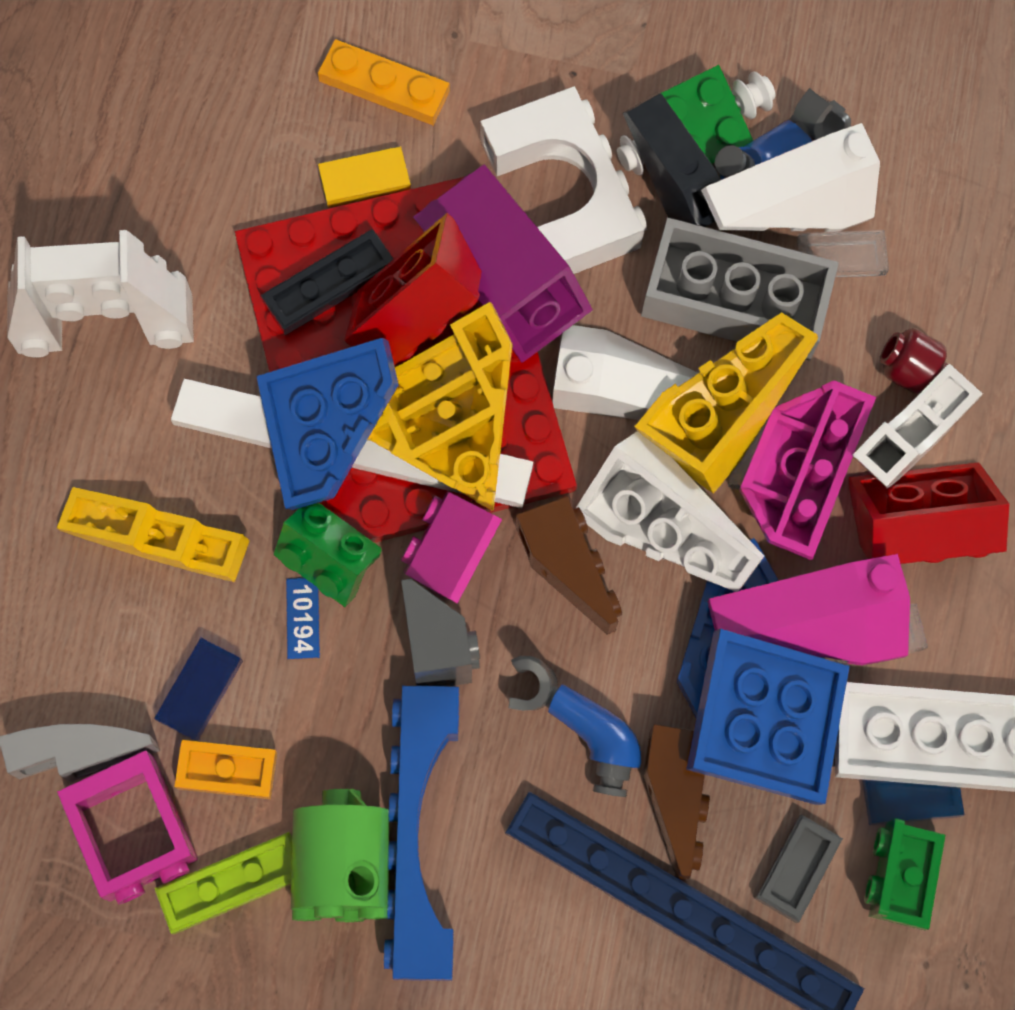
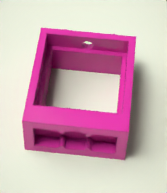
(106, 785)

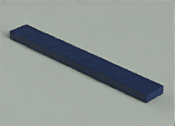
(680, 908)

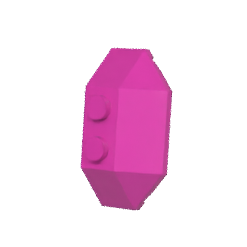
(804, 464)

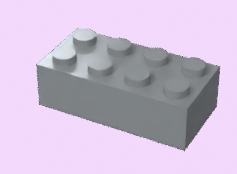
(734, 283)

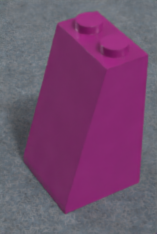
(519, 266)

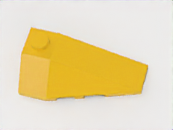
(723, 407)

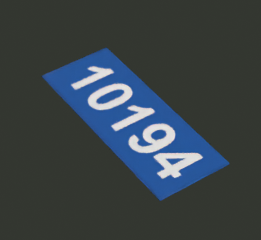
(302, 619)

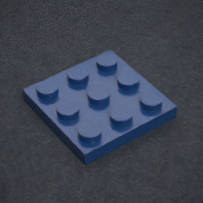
(768, 717)

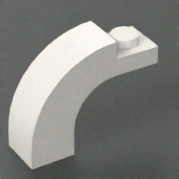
(918, 428)

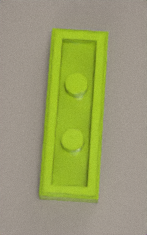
(227, 884)

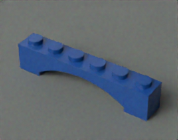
(420, 943)

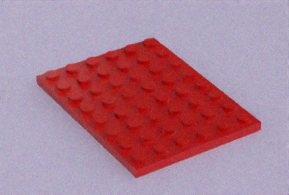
(370, 501)

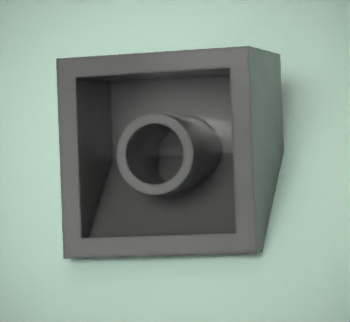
(438, 639)

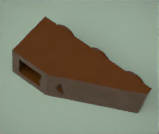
(561, 556)
(676, 796)

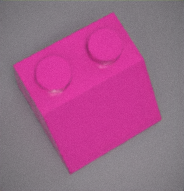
(450, 545)

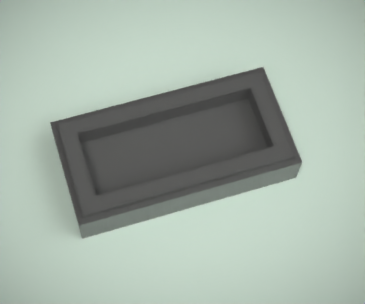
(798, 868)

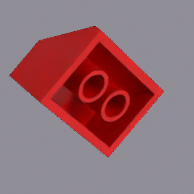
(417, 292)
(931, 514)

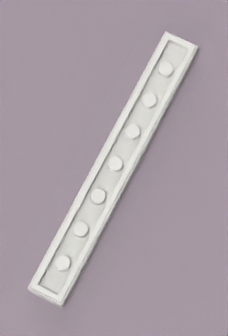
(243, 419)

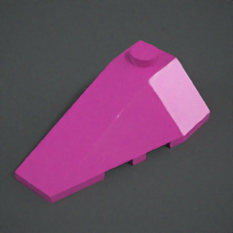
(835, 613)

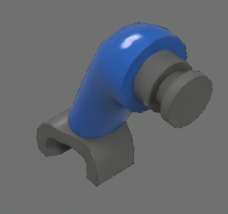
(810, 119)
(606, 735)

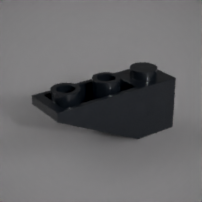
(672, 160)

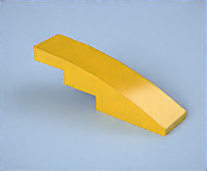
(153, 534)

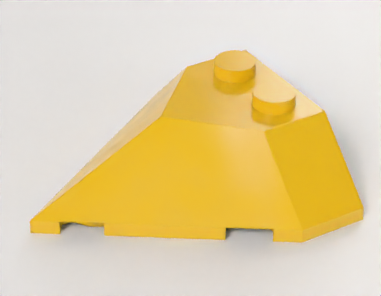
(453, 407)

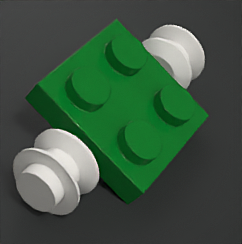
(710, 113)

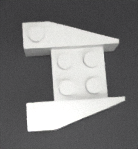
(94, 280)

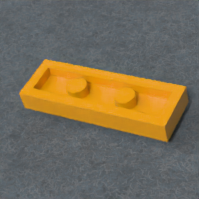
(384, 82)

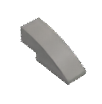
(72, 748)

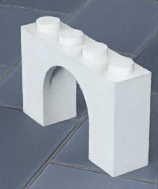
(564, 130)

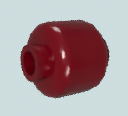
(913, 359)

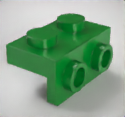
(326, 551)
(905, 874)

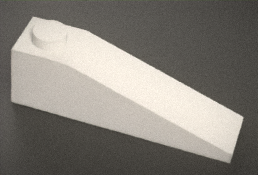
(814, 186)
(611, 374)
(658, 508)

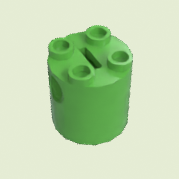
(340, 859)

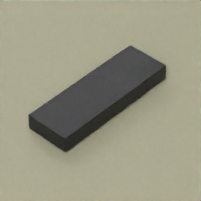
(326, 282)

